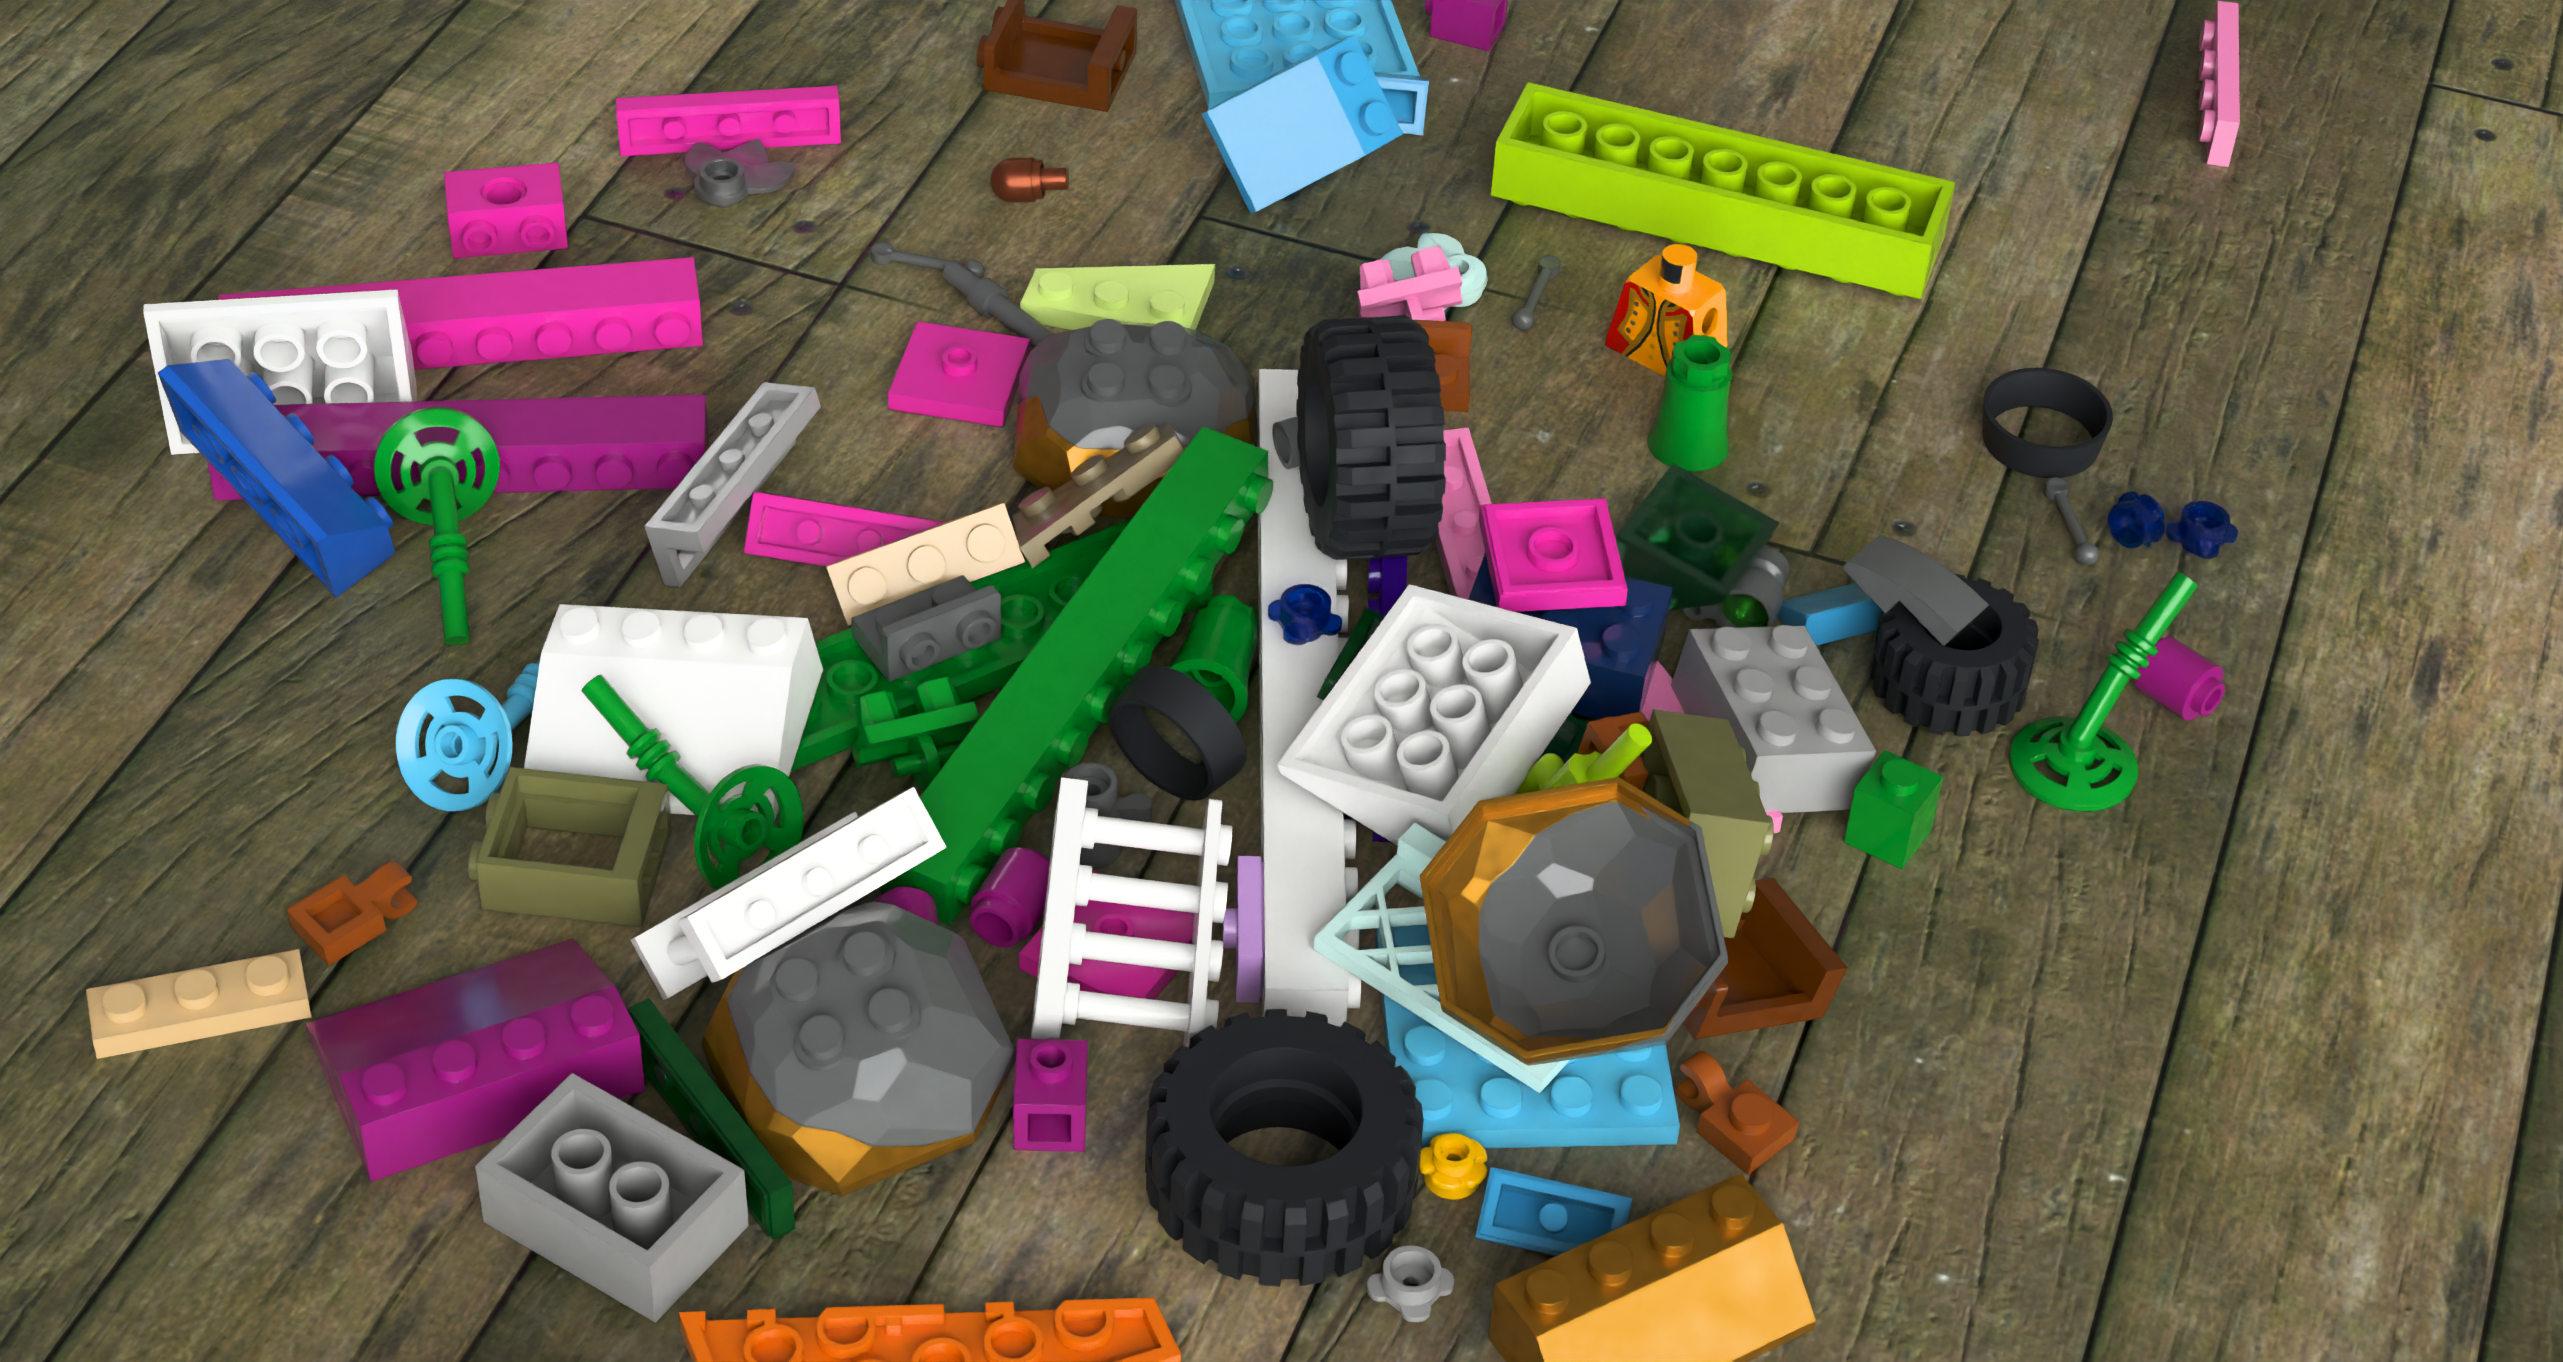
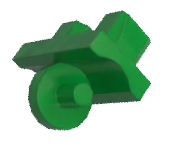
(915, 742)

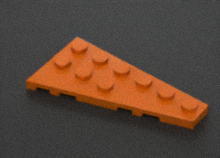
(923, 1333)

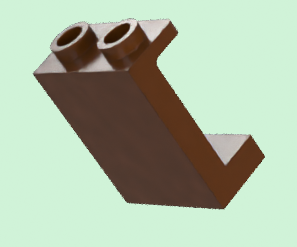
(1057, 58)
(1774, 971)

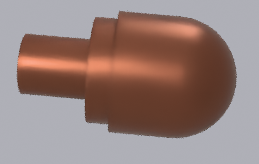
(1026, 179)

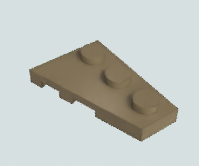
(1076, 503)

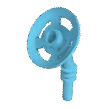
(461, 741)

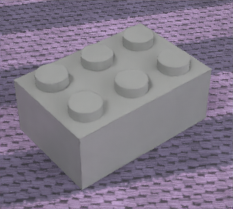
(1783, 710)
(613, 1196)

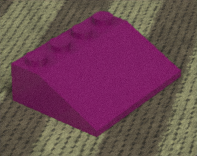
(474, 1055)

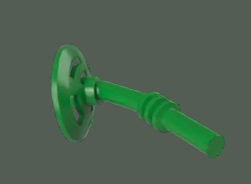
(442, 487)
(2078, 739)
(727, 823)

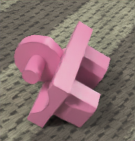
(1418, 297)

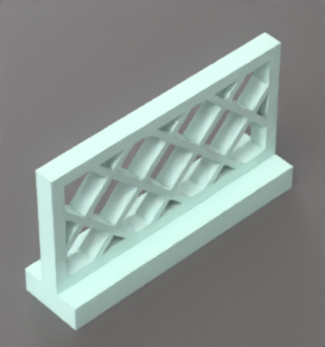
(1413, 854)

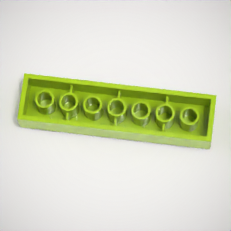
(1722, 189)

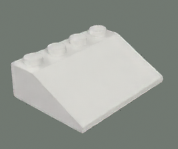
(300, 345)
(710, 682)
(1438, 713)

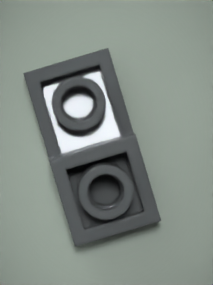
(1932, 593)

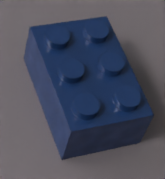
(1616, 641)

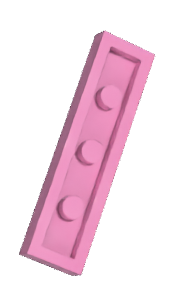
(2220, 83)
(1459, 532)

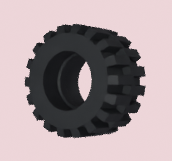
(1970, 680)

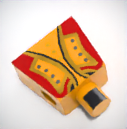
(1665, 306)

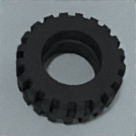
(1370, 437)
(1273, 1216)

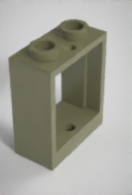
(581, 805)

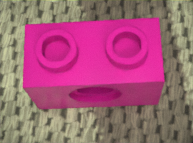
(505, 210)

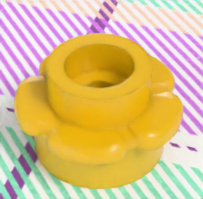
(1453, 1165)

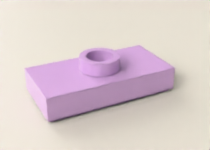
(1245, 929)

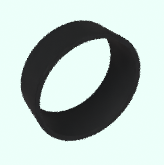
(2049, 390)
(1195, 714)

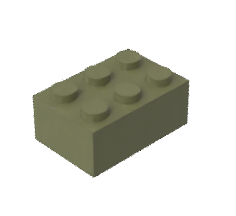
(1705, 778)

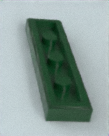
(712, 1118)

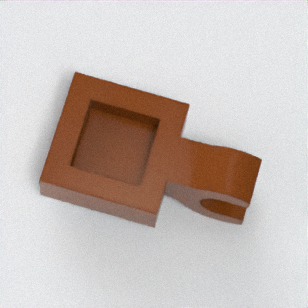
(347, 915)
(1736, 1121)

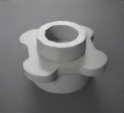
(1415, 1267)

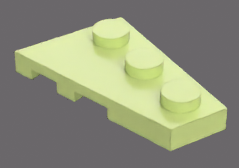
(1121, 293)

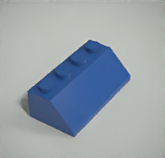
(279, 471)

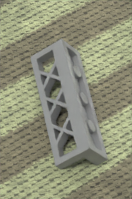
(727, 477)

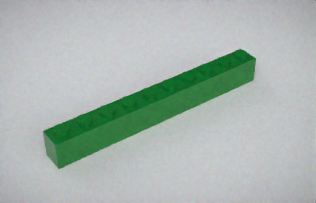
(1085, 662)

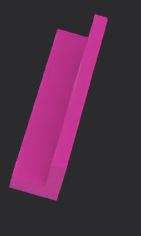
(728, 120)
(821, 530)

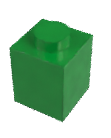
(1893, 809)

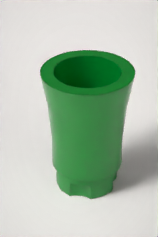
(1694, 406)
(1221, 651)

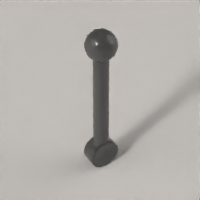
(883, 254)
(1547, 267)
(2057, 490)

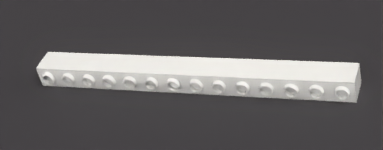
(1299, 832)

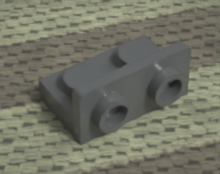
(929, 627)

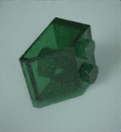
(1692, 539)

